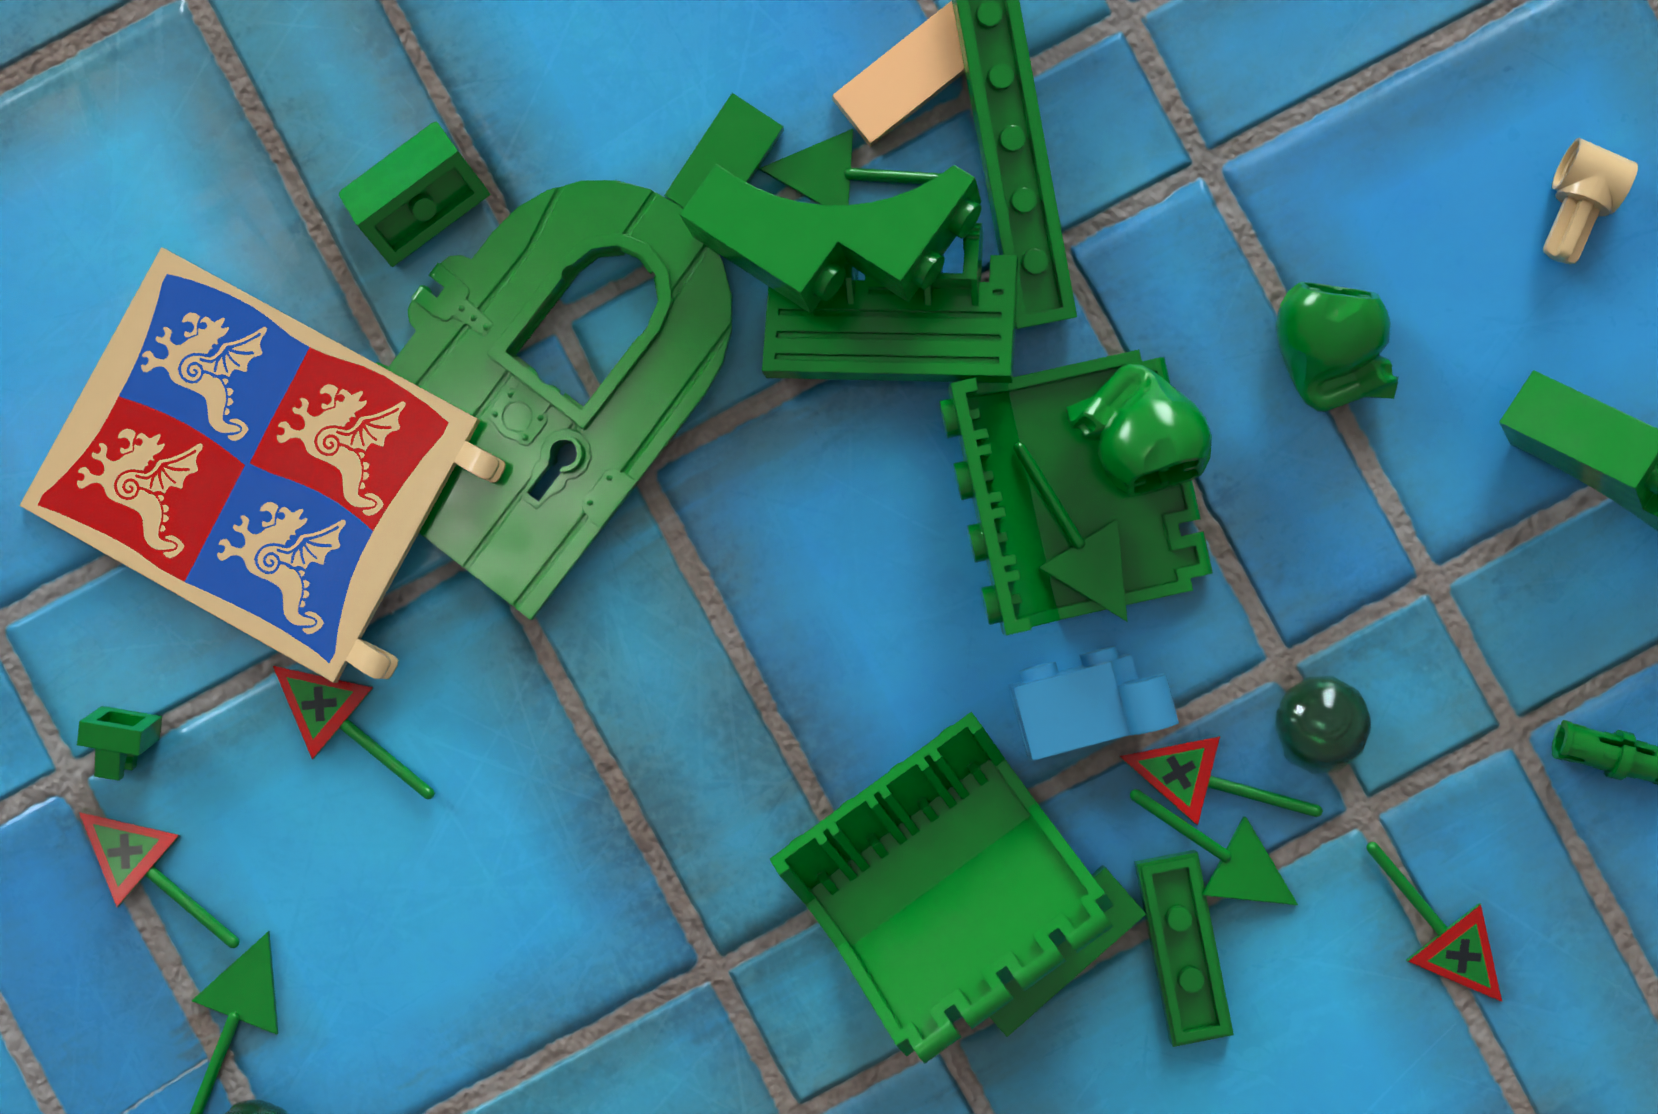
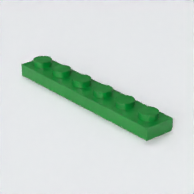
(1015, 156)

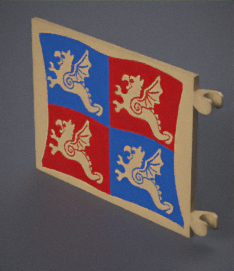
(253, 466)

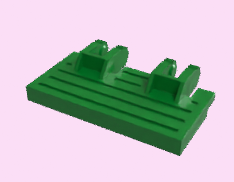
(869, 333)

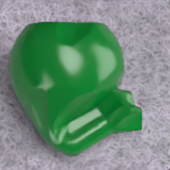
(1334, 344)
(1145, 431)

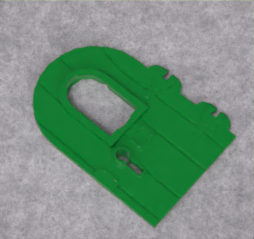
(469, 358)

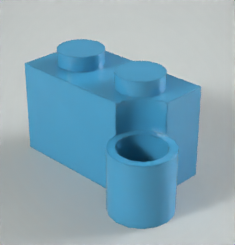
(1089, 703)

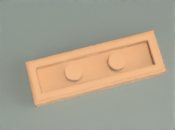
(903, 78)

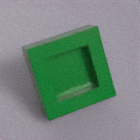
(118, 738)

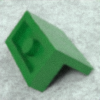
(413, 194)

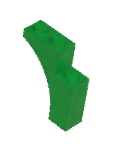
(806, 246)
(1587, 442)

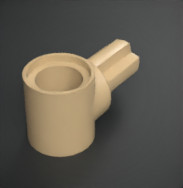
(1588, 185)

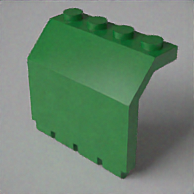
(1015, 523)
(944, 888)

